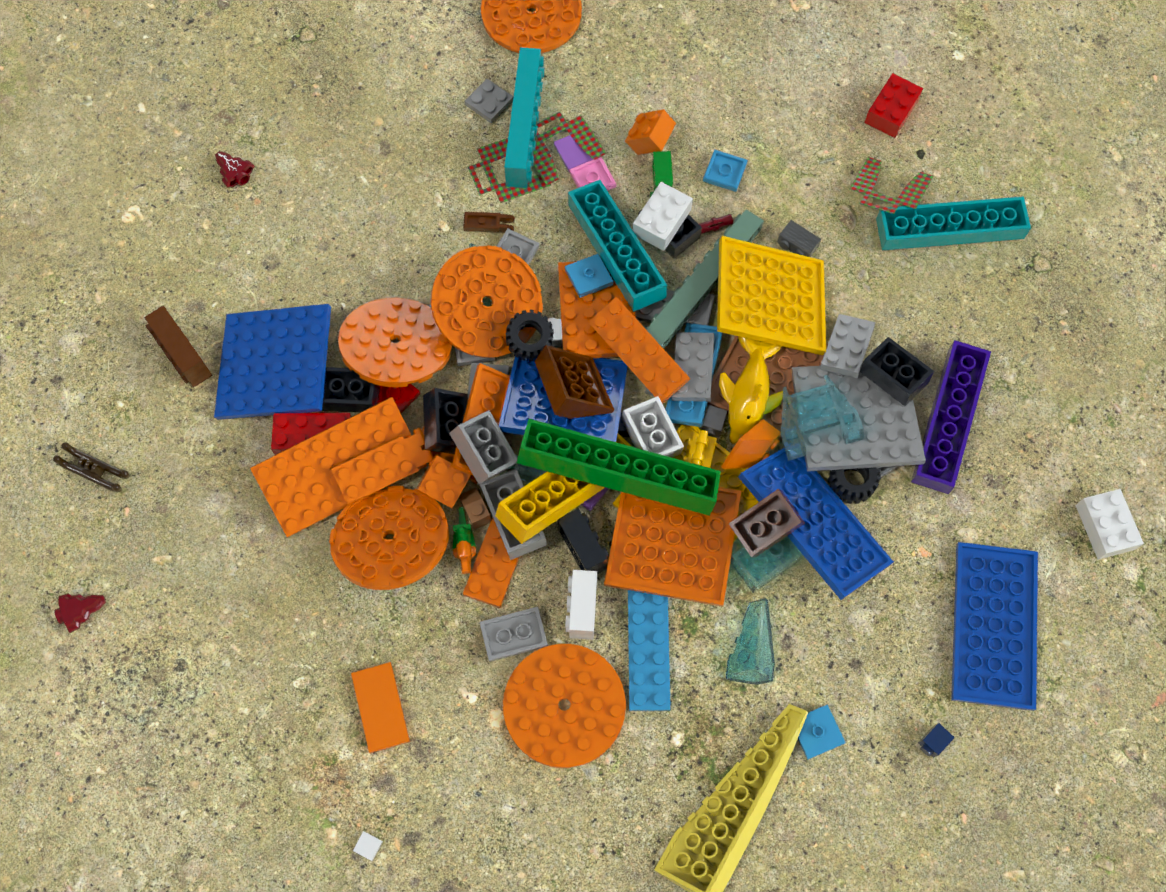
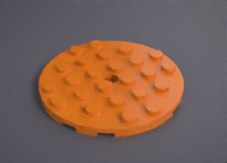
(544, 29)
(460, 292)
(368, 348)
(382, 563)
(556, 735)

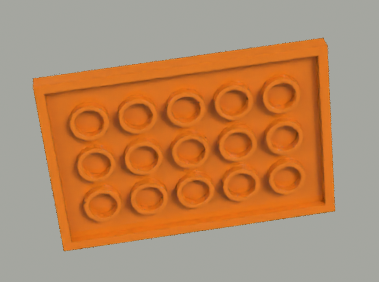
(576, 313)

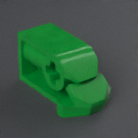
(662, 169)

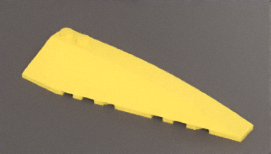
(715, 837)

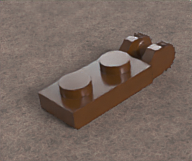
(487, 222)

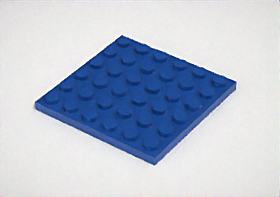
(273, 362)
(529, 400)

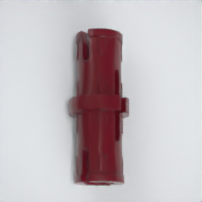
(725, 221)

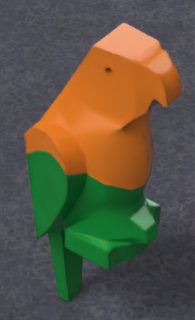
(463, 543)

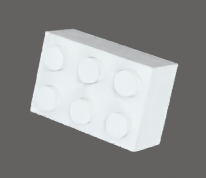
(662, 216)
(652, 428)
(1109, 524)
(581, 604)

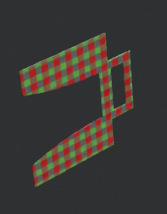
(579, 132)
(493, 153)
(909, 196)

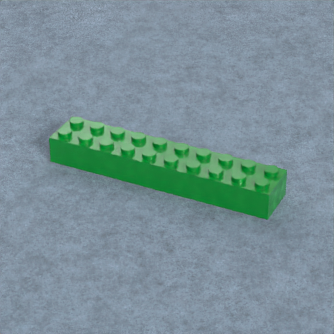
(619, 467)

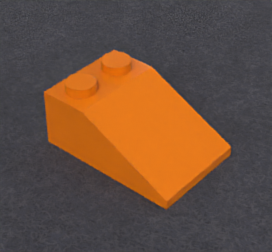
(753, 446)

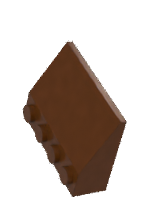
(572, 383)

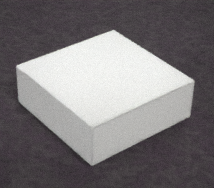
(367, 846)

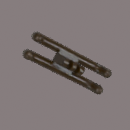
(92, 468)

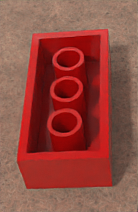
(296, 427)

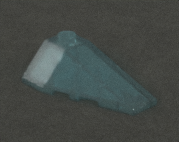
(754, 653)

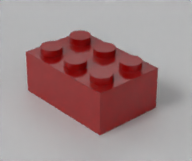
(893, 105)

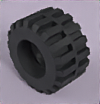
(532, 320)
(854, 492)

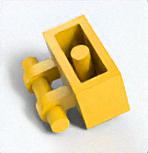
(701, 449)

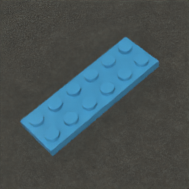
(693, 412)
(648, 652)

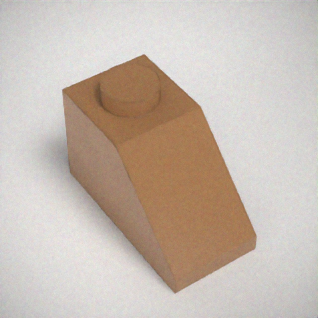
(475, 508)

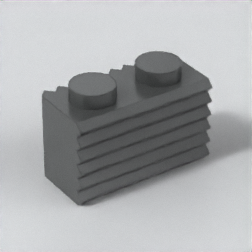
(798, 239)

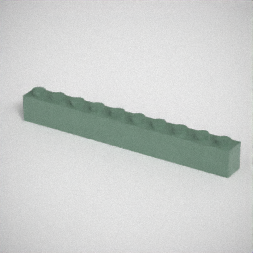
(700, 283)

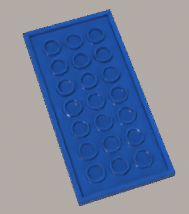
(831, 534)
(995, 626)

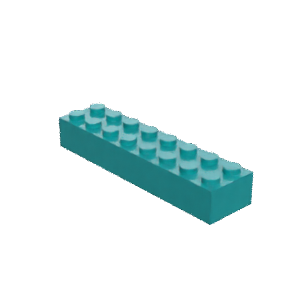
(524, 118)
(954, 223)
(617, 245)

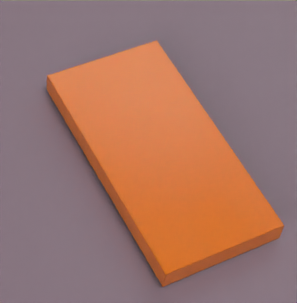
(380, 707)

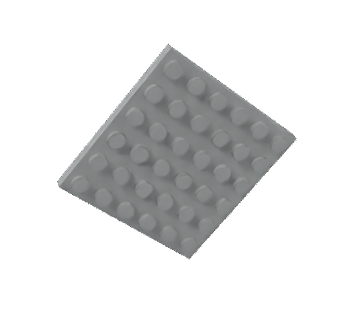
(889, 427)

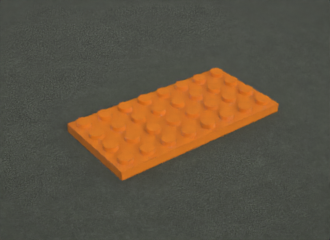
(300, 478)

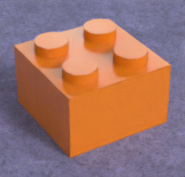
(650, 132)
(443, 481)

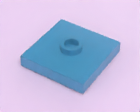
(725, 170)
(588, 275)
(819, 733)

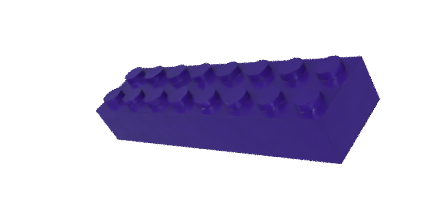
(951, 416)

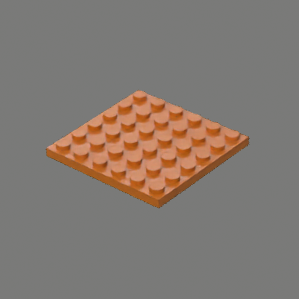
(673, 549)

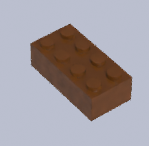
(177, 347)

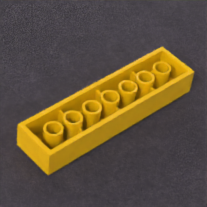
(544, 502)

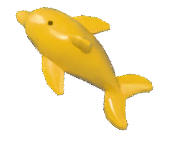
(750, 395)

